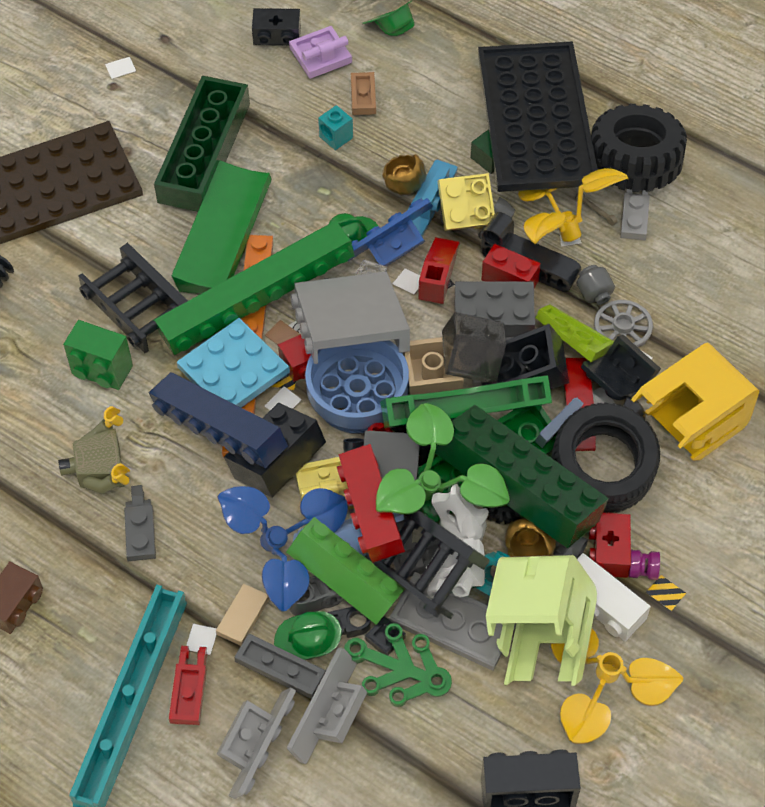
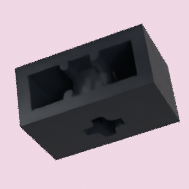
(275, 26)

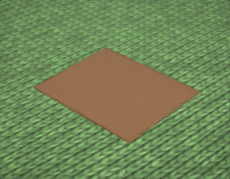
(281, 332)

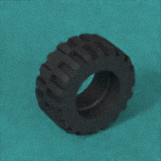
(640, 144)

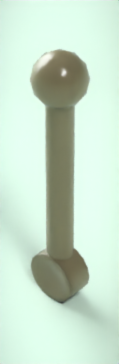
(611, 219)

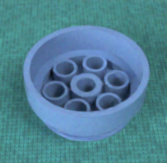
(363, 360)

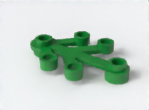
(402, 668)

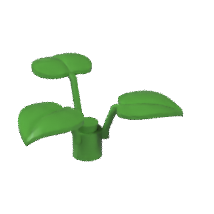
(403, 495)

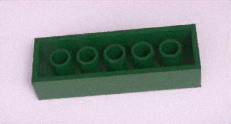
(201, 142)
(535, 482)

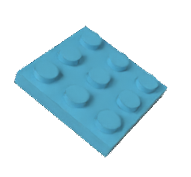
(234, 364)

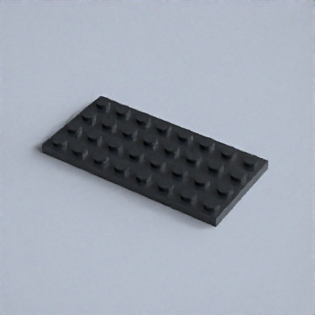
(536, 116)

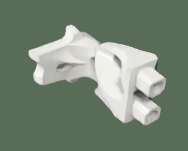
(467, 525)

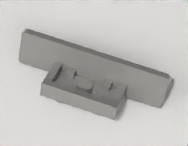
(330, 708)
(250, 737)

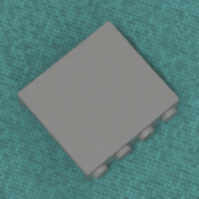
(349, 312)

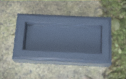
(553, 427)

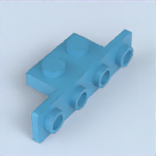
(430, 190)

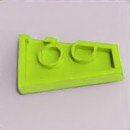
(576, 334)

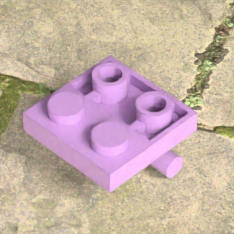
(321, 51)

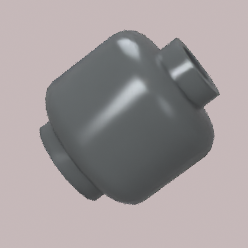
(595, 284)

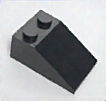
(534, 355)

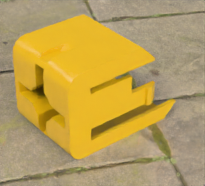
(701, 400)

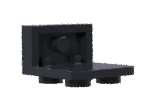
(621, 369)

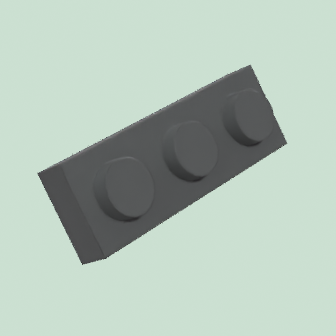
(279, 665)

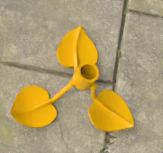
(567, 222)
(651, 685)

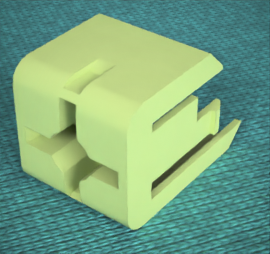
(551, 604)

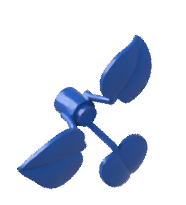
(244, 510)

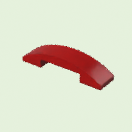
(581, 388)

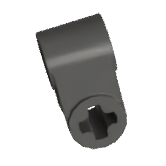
(318, 597)

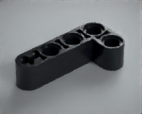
(555, 268)

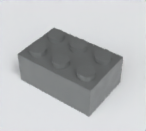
(499, 302)

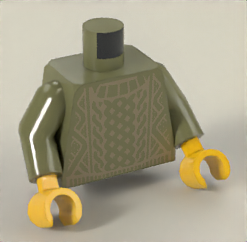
(98, 457)

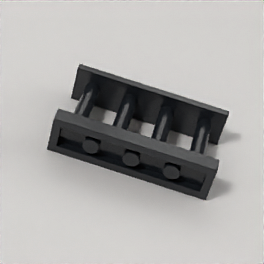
(146, 276)
(448, 545)

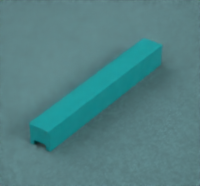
(128, 699)

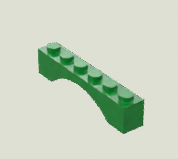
(490, 398)

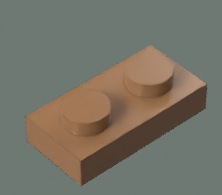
(363, 93)

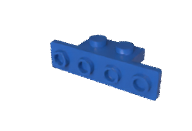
(395, 237)

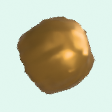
(404, 174)
(528, 540)

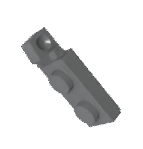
(139, 526)

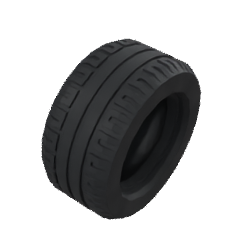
(628, 428)

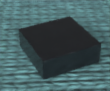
(377, 636)

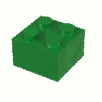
(98, 355)

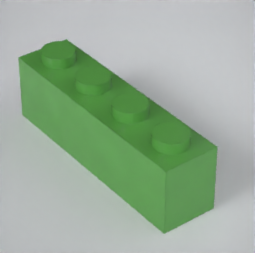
(345, 570)

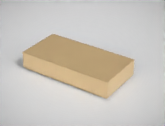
(242, 614)

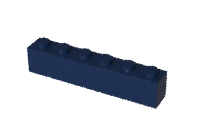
(218, 420)

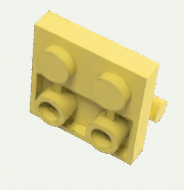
(466, 201)
(321, 475)

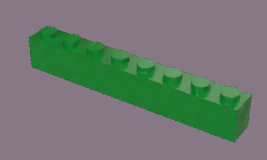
(254, 287)

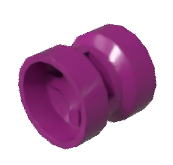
(638, 564)

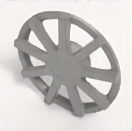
(624, 322)

